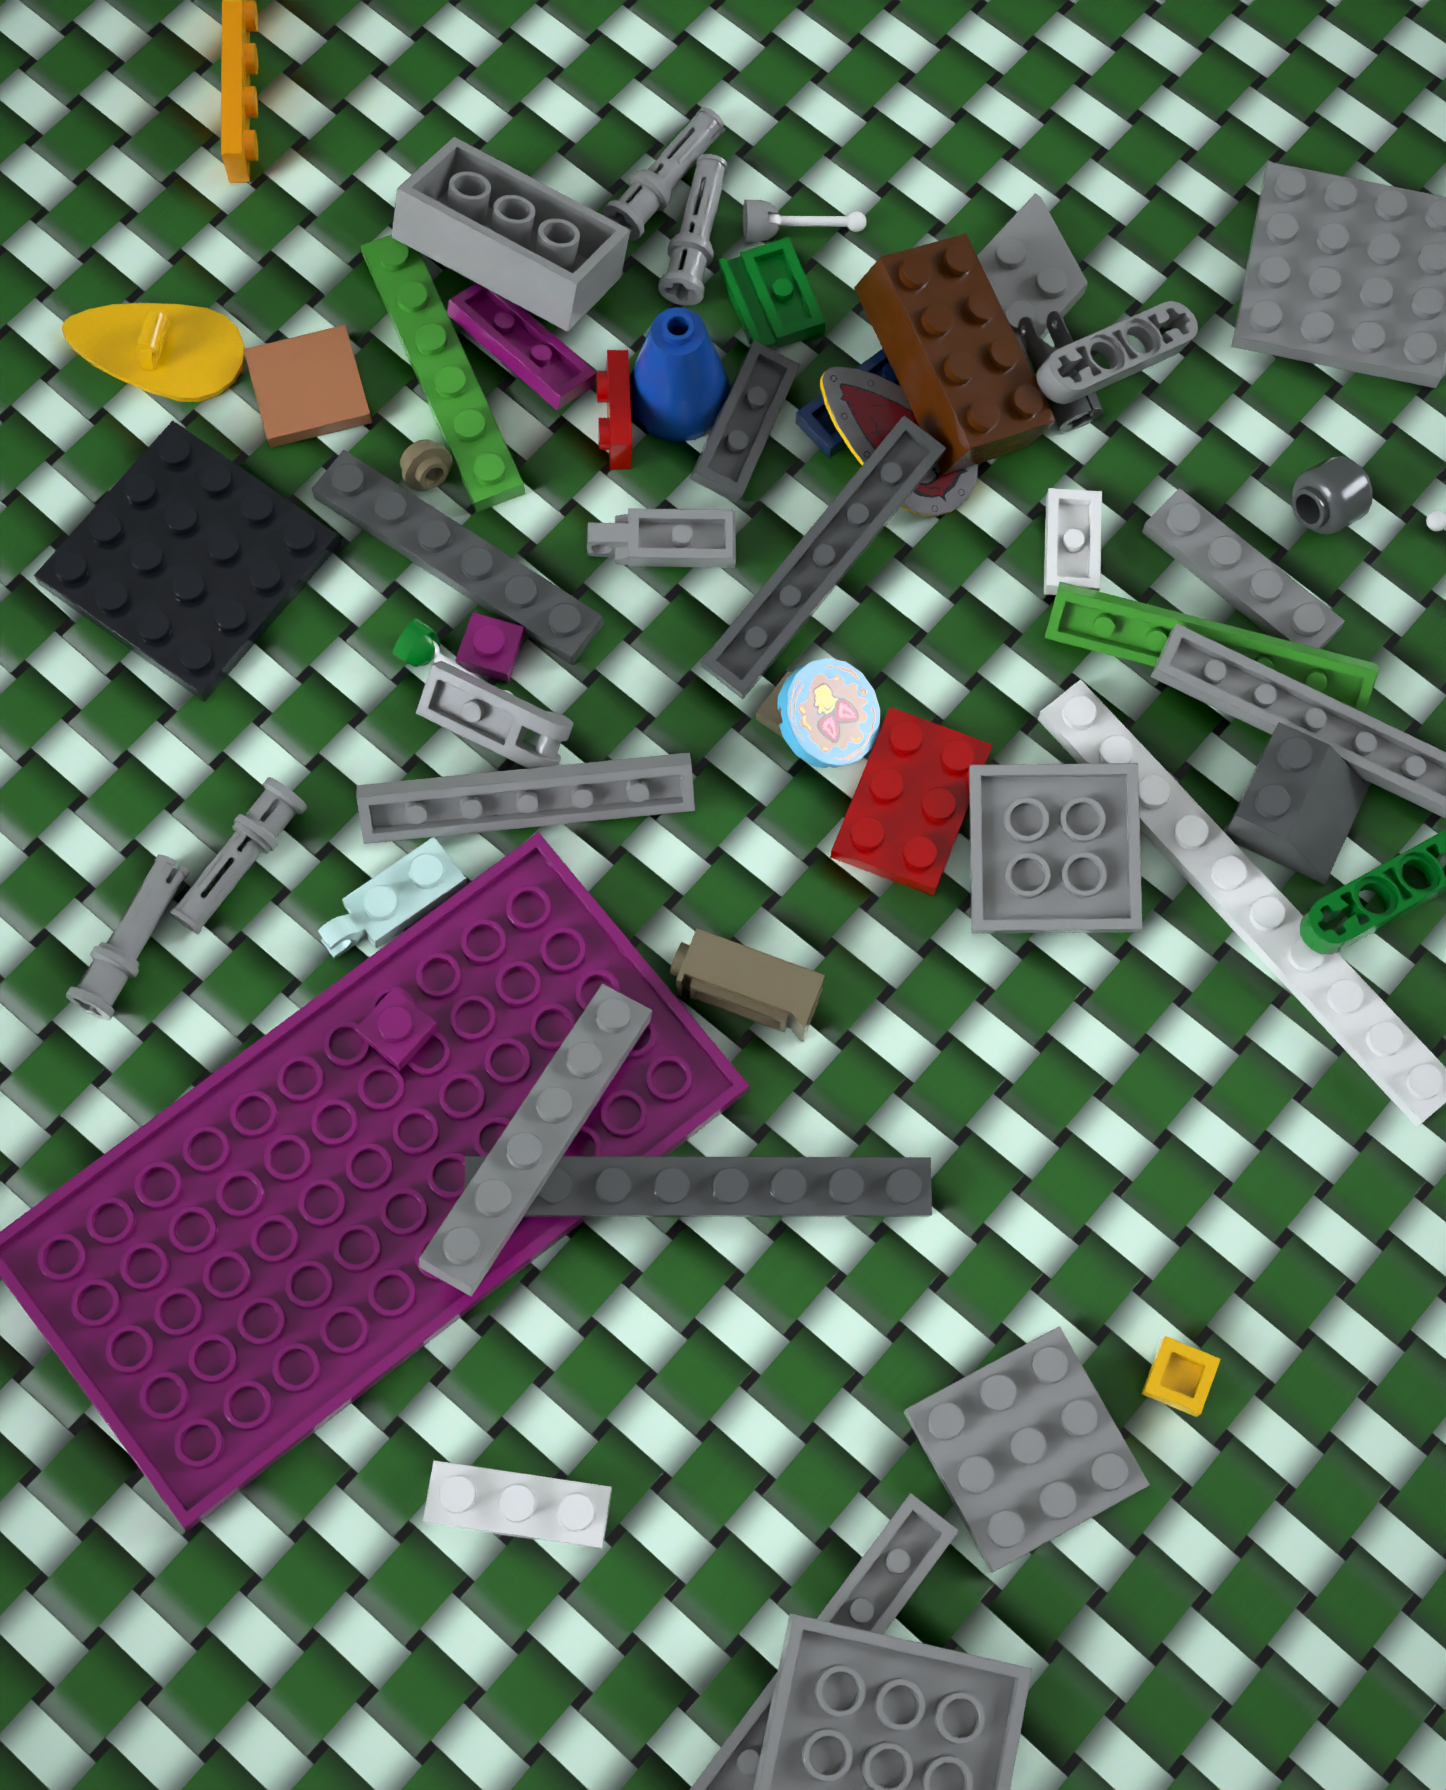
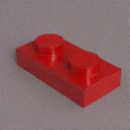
(616, 429)

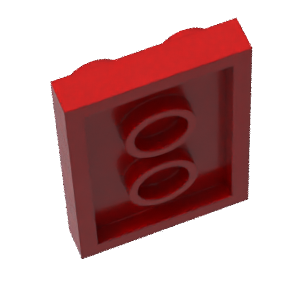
(910, 801)

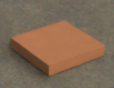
(307, 386)

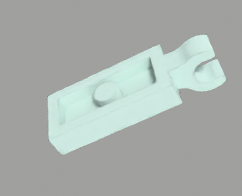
(394, 899)

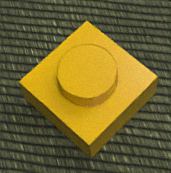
(1181, 1376)

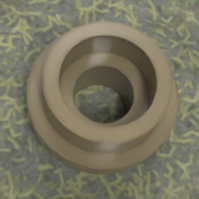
(425, 465)

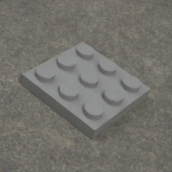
(1055, 848)
(1025, 1449)

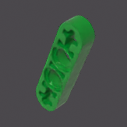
(1389, 885)

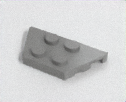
(1032, 268)

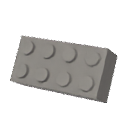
(510, 233)

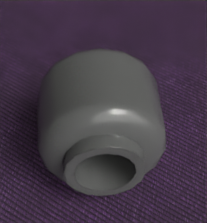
(1332, 495)

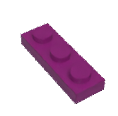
(522, 345)

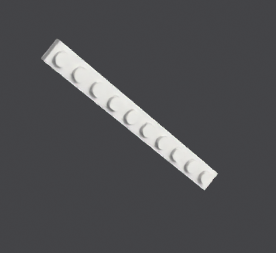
(1255, 909)

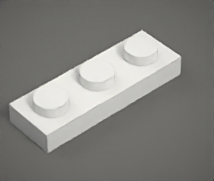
(517, 1505)

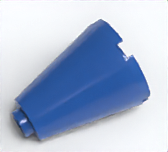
(678, 378)

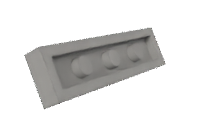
(1240, 573)

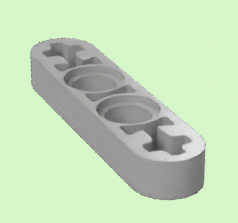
(1116, 349)

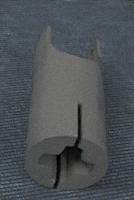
(1069, 415)

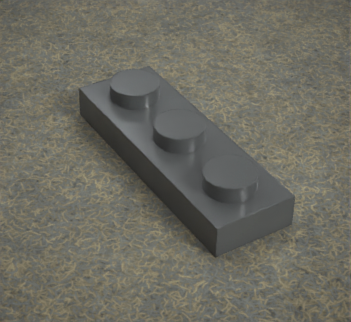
(744, 421)

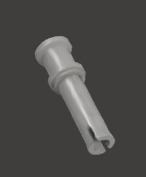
(652, 187)
(691, 248)
(261, 836)
(116, 959)

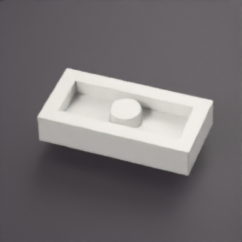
(1072, 539)

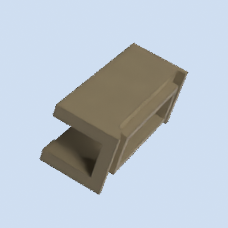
(747, 982)

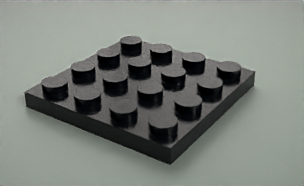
(188, 560)

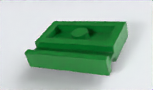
(772, 295)

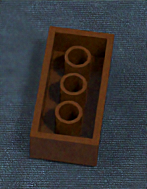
(954, 352)

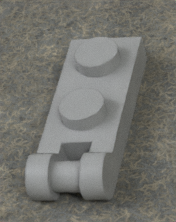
(492, 717)

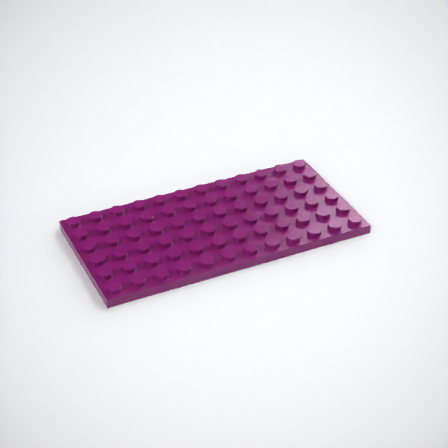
(268, 1227)

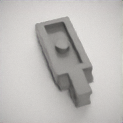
(667, 538)

